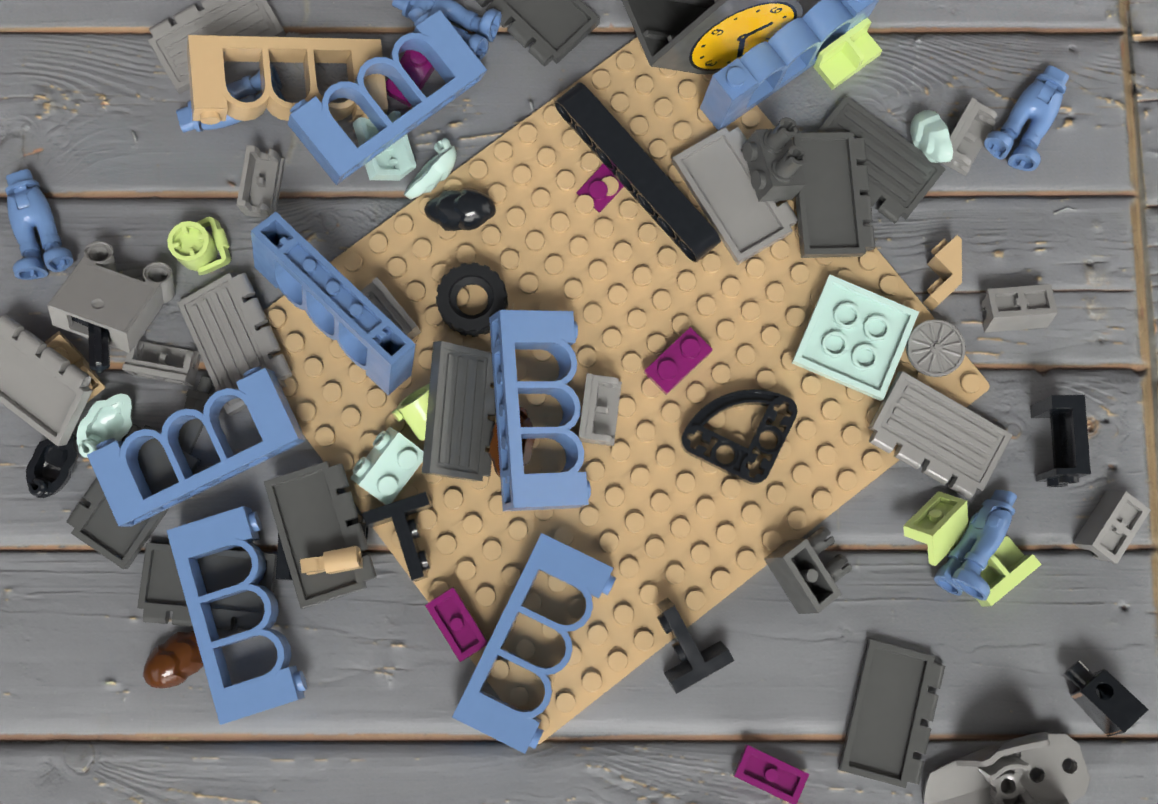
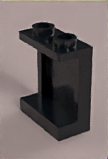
(1069, 438)

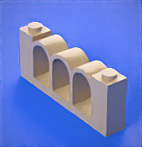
(207, 76)

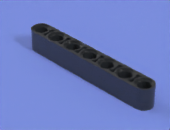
(637, 172)

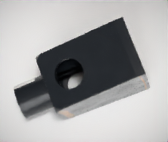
(1116, 707)

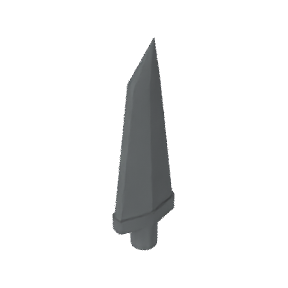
(195, 400)

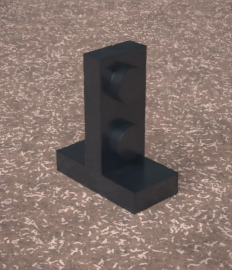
(406, 530)
(693, 664)

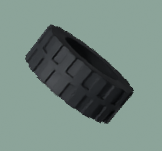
(470, 275)

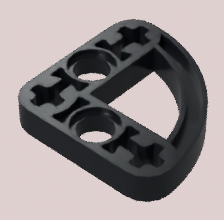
(742, 455)

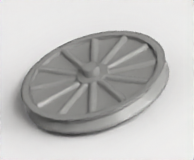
(935, 348)

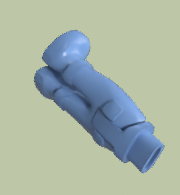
(484, 26)
(238, 89)
(1041, 105)
(27, 210)
(976, 547)

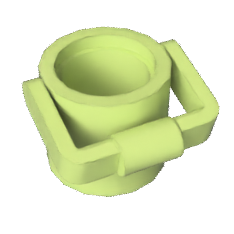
(197, 248)
(414, 411)

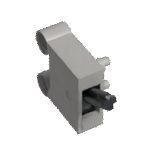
(108, 304)

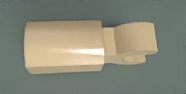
(333, 561)

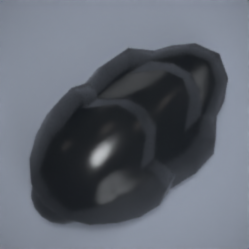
(460, 209)
(51, 467)

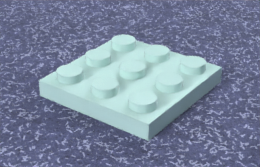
(855, 337)

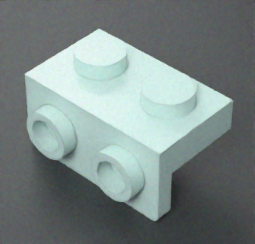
(394, 161)
(387, 465)

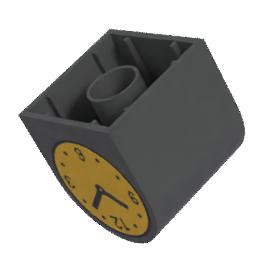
(705, 33)

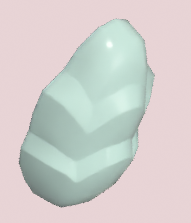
(931, 136)
(434, 171)
(104, 421)

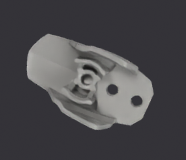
(1003, 773)

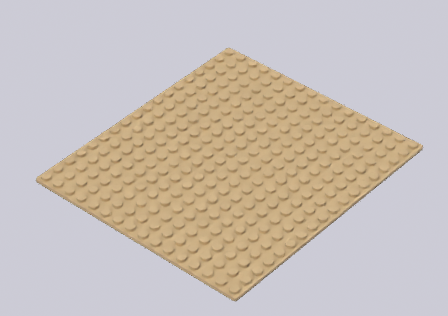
(652, 508)

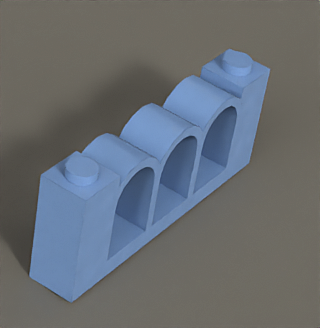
(445, 51)
(779, 60)
(332, 303)
(552, 333)
(124, 482)
(213, 535)
(497, 718)

